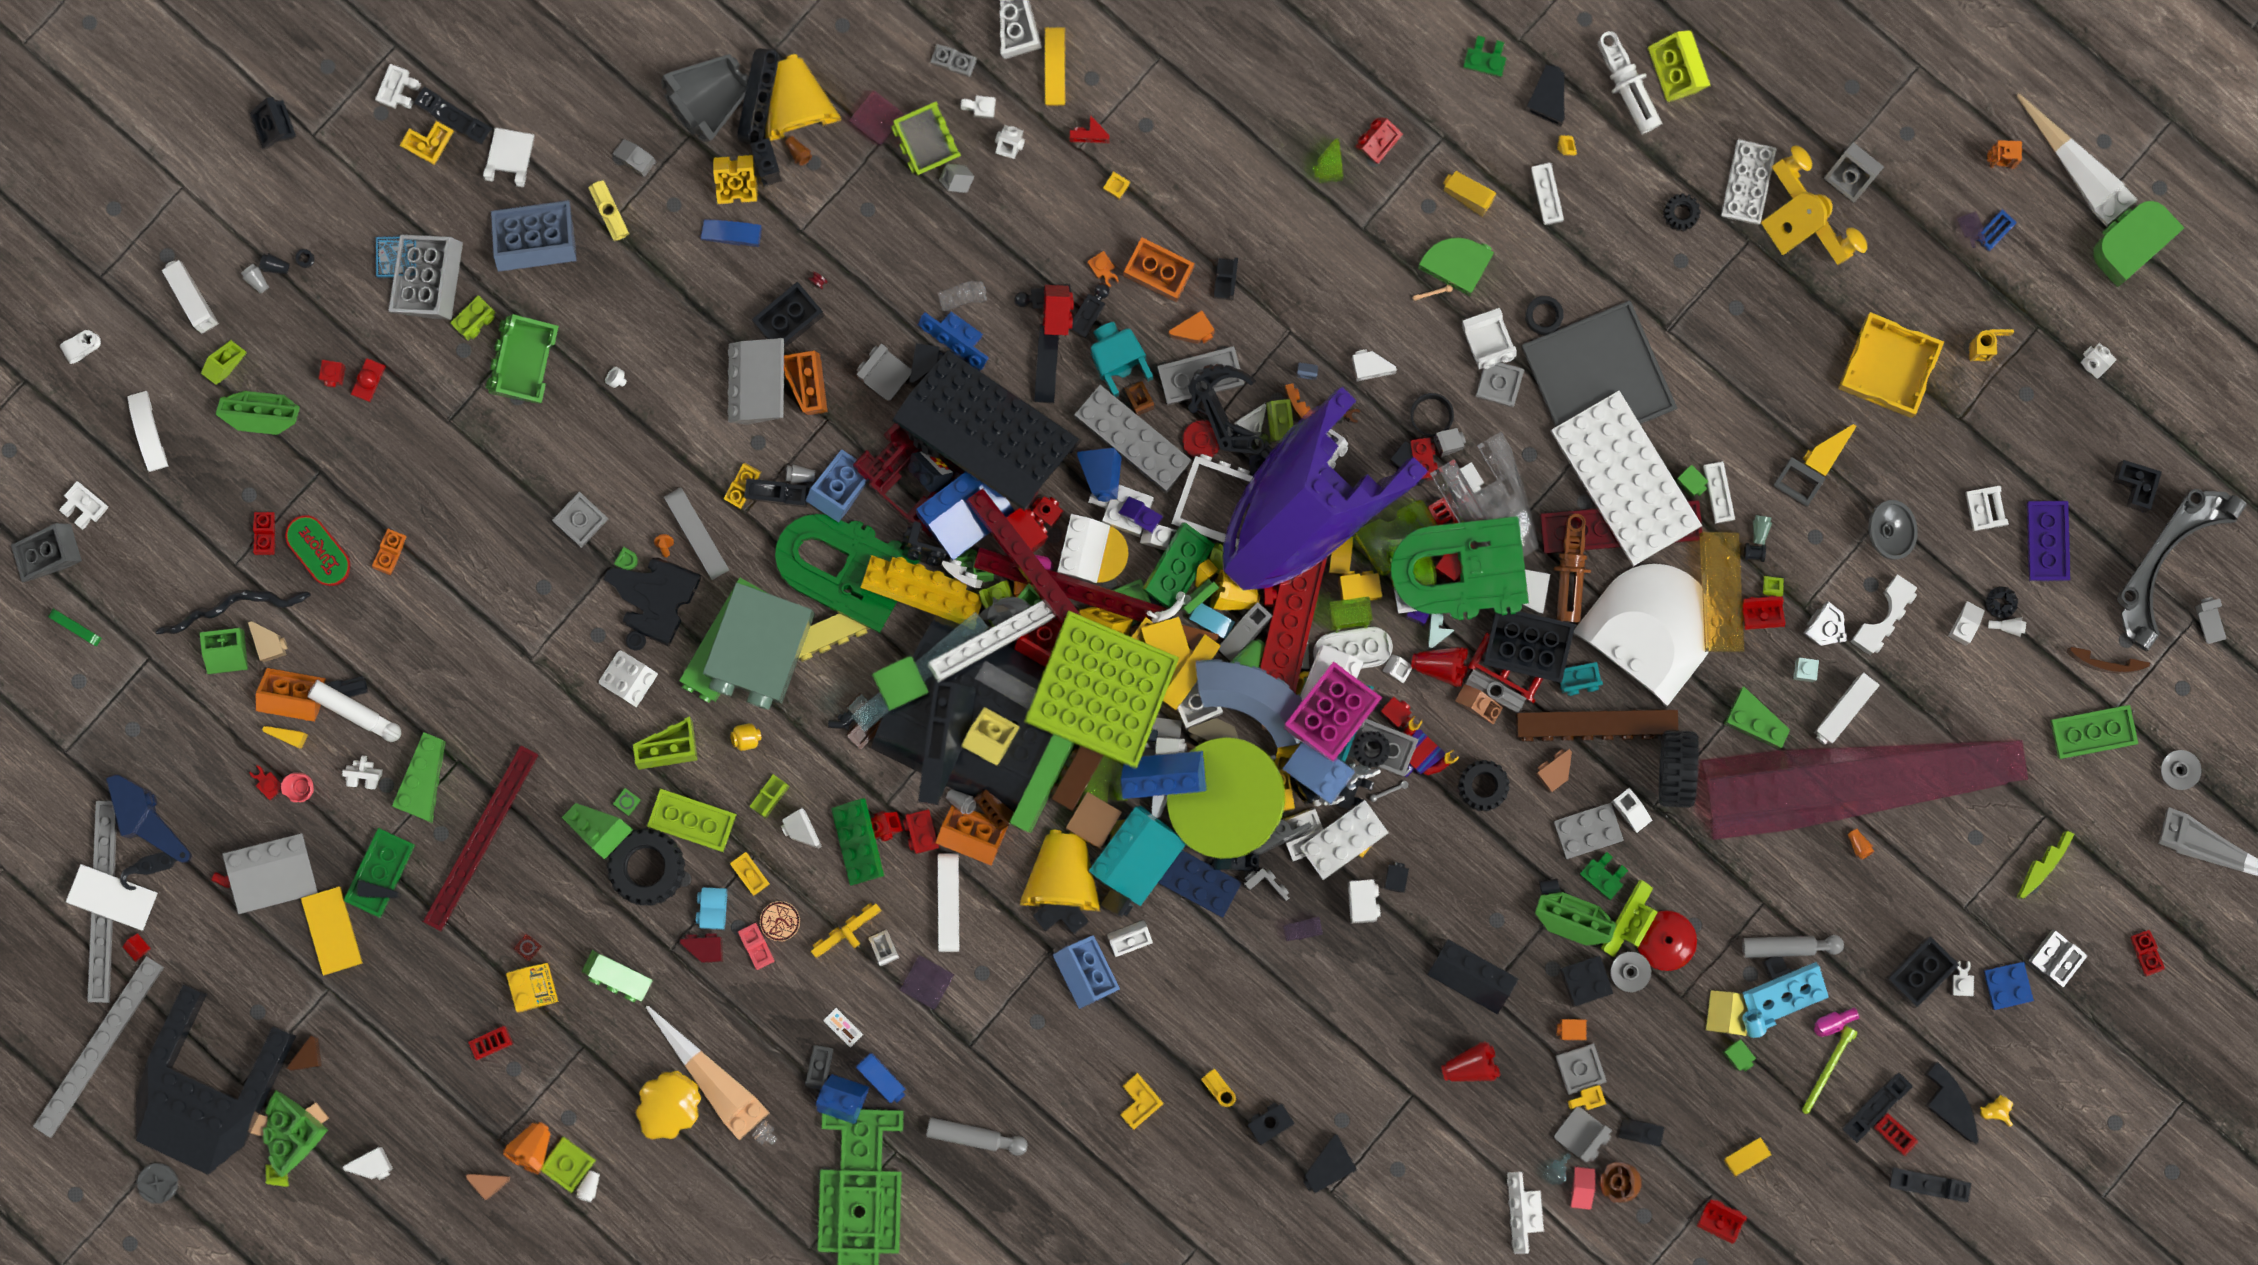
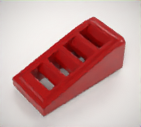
(1442, 502)
(506, 1037)
(1913, 1141)

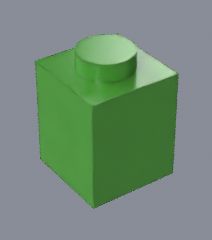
(1692, 481)
(1739, 1056)

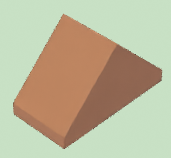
(487, 1184)

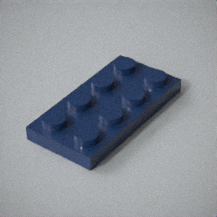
(1201, 883)

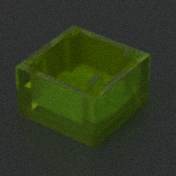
(1350, 613)

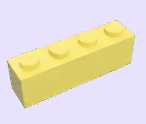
(829, 632)

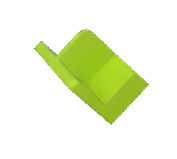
(1279, 418)
(769, 796)

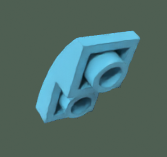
(1212, 620)

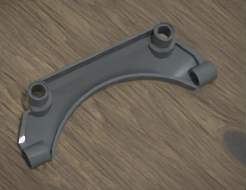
(2211, 510)

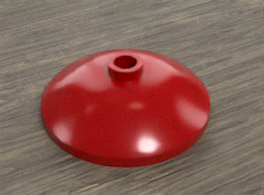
(1669, 956)

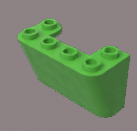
(521, 358)

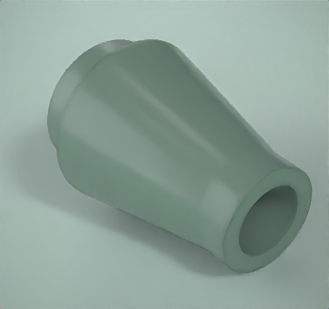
(1761, 528)

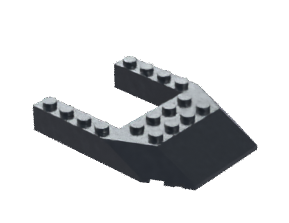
(190, 1116)

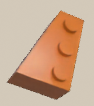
(807, 381)

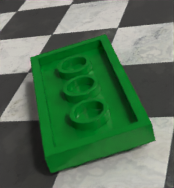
(1178, 565)
(857, 842)
(381, 866)

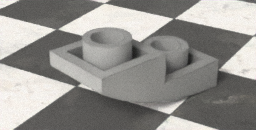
(953, 61)

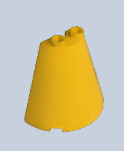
(797, 100)
(1062, 874)

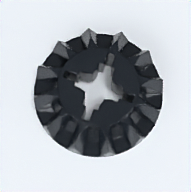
(1994, 606)

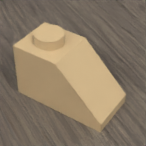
(267, 643)

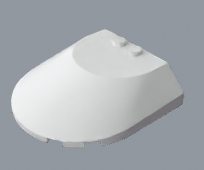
(1650, 627)

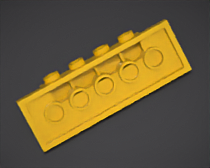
(921, 588)

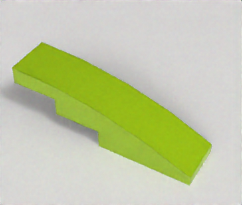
(2040, 870)

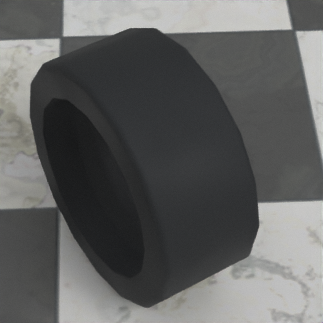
(1529, 315)

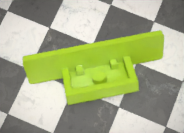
(1633, 920)

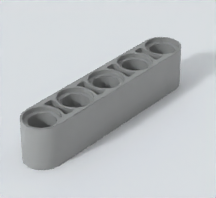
(696, 533)

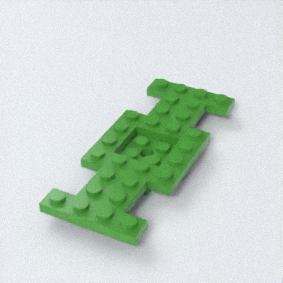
(860, 1185)

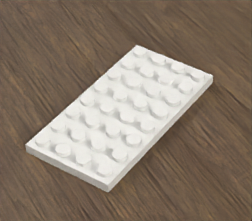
(1626, 478)

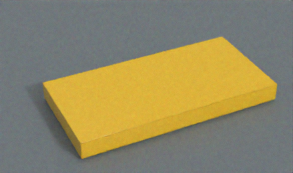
(331, 931)

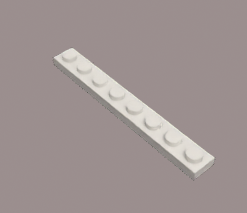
(990, 641)

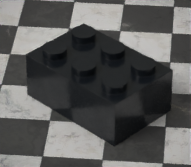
(788, 315)
(1921, 972)

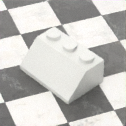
(1083, 548)
(1323, 660)

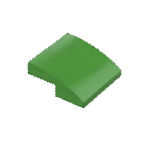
(1200, 596)
(900, 683)

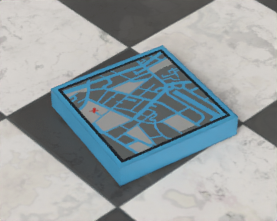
(387, 255)

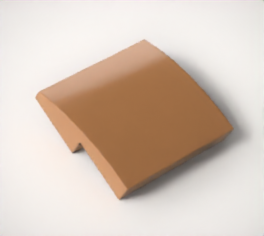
(1093, 820)

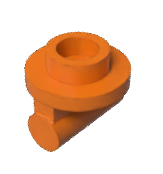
(663, 542)

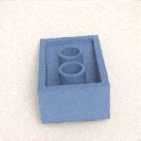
(837, 487)
(1319, 773)

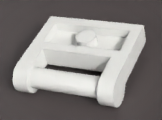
(1980, 508)

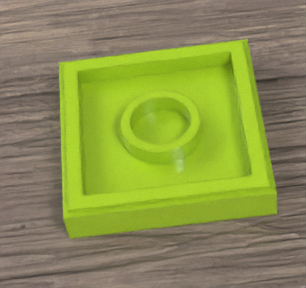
(567, 1164)

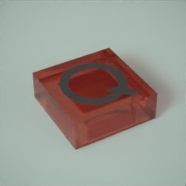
(527, 947)

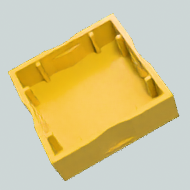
(1890, 365)

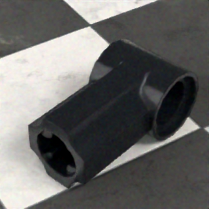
(351, 687)

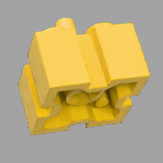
(735, 179)

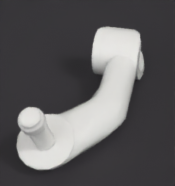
(1181, 598)

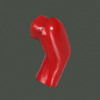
(221, 880)

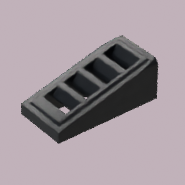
(370, 890)

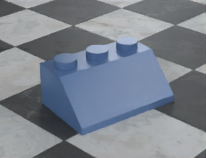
(1086, 971)

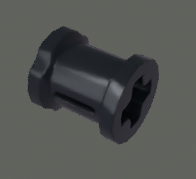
(1754, 552)

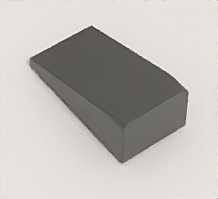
(819, 1067)

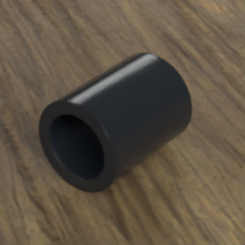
(1549, 886)

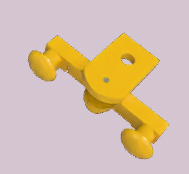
(1807, 214)

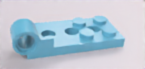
(1761, 1017)

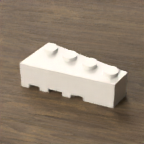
(1017, 28)

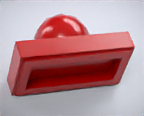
(368, 380)

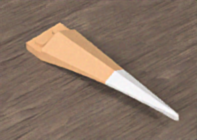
(731, 1101)

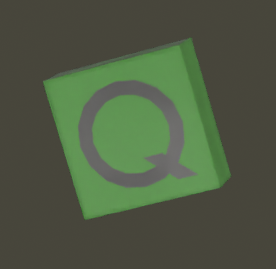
(627, 802)

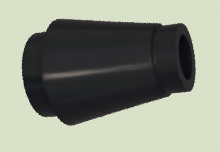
(273, 264)

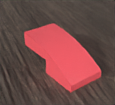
(756, 946)

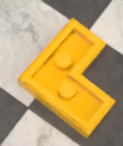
(1145, 1101)

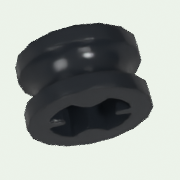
(302, 264)

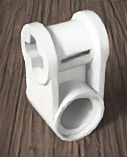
(78, 347)

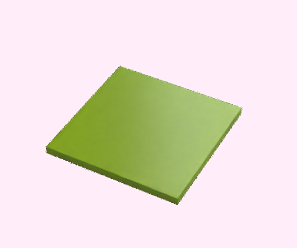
(1101, 689)

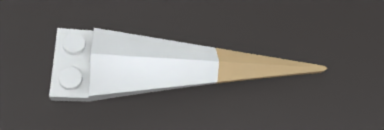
(2099, 187)

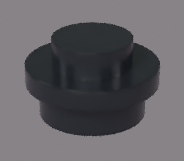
(635, 640)

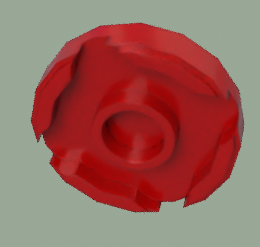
(1200, 439)

